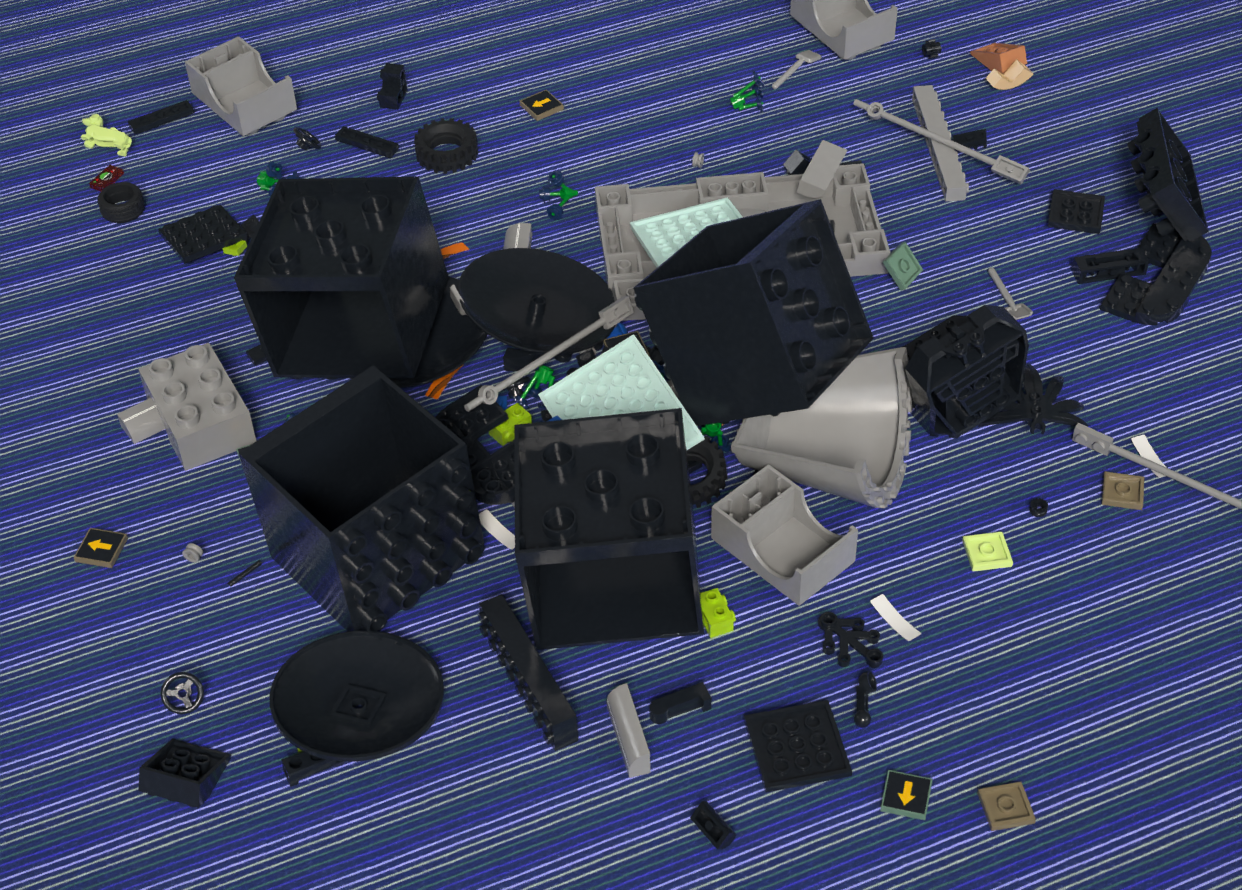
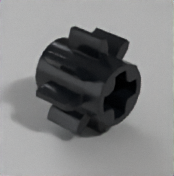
(931, 48)

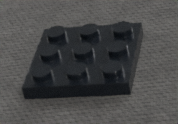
(1076, 211)

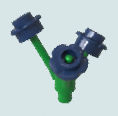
(556, 179)

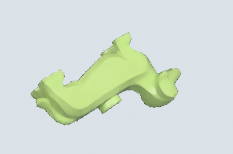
(103, 136)

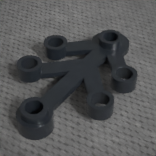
(830, 623)

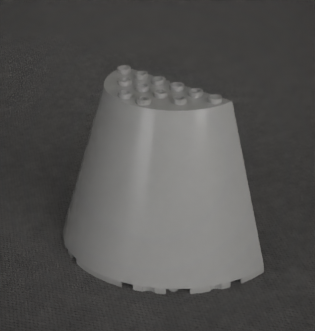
(847, 439)

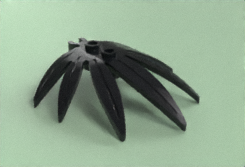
(1036, 407)

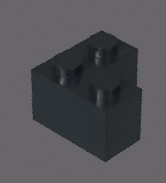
(393, 87)

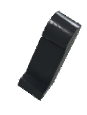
(679, 703)
(304, 765)

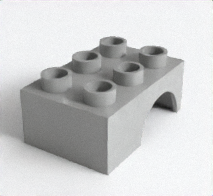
(846, 25)
(238, 86)
(198, 405)
(778, 536)

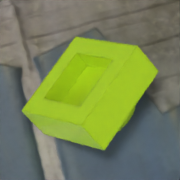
(235, 249)

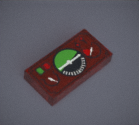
(106, 178)

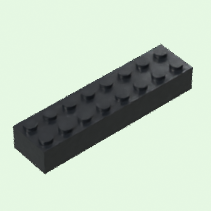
(528, 672)

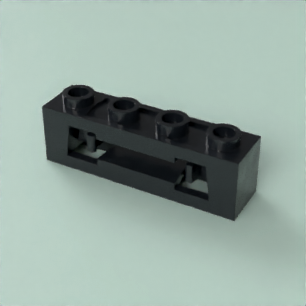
(1109, 265)

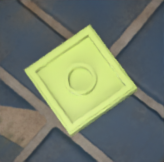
(987, 551)

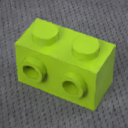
(505, 432)
(716, 614)

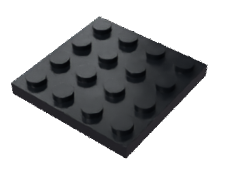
(202, 233)
(797, 746)

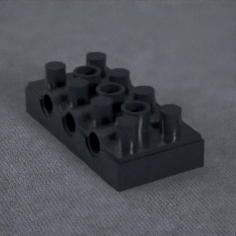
(1167, 178)

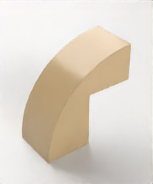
(1013, 77)

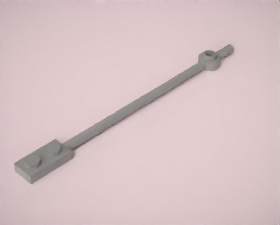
(1001, 166)
(608, 318)
(1104, 445)

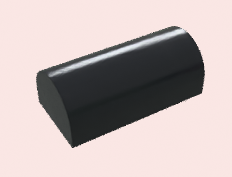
(713, 826)

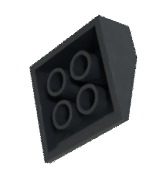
(183, 772)

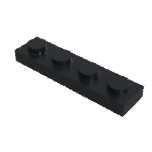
(160, 117)
(366, 142)

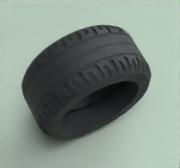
(121, 212)

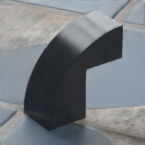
(517, 359)

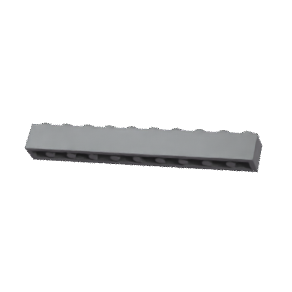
(943, 157)

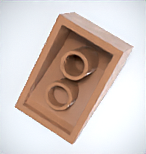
(1000, 55)

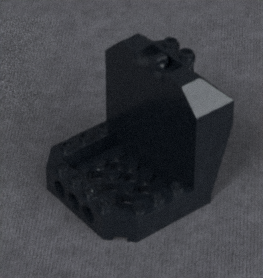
(966, 370)

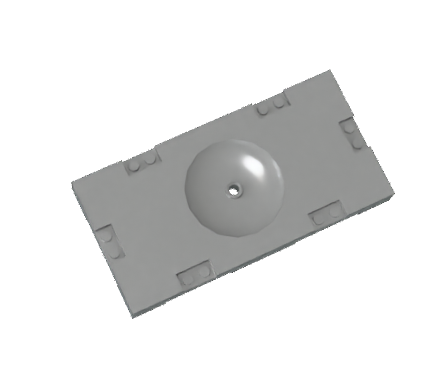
(845, 202)

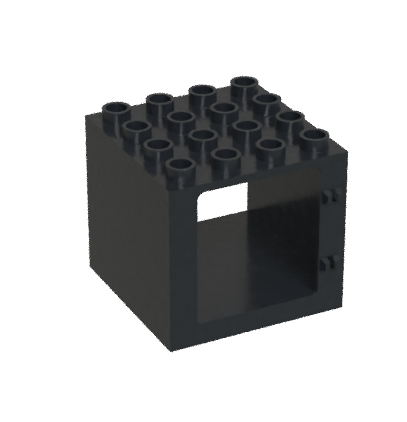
(343, 277)
(755, 315)
(365, 501)
(606, 529)

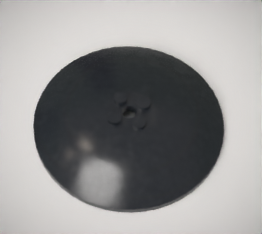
(326, 679)

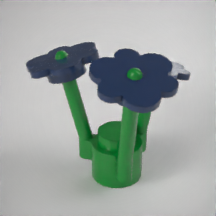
(739, 99)
(542, 375)

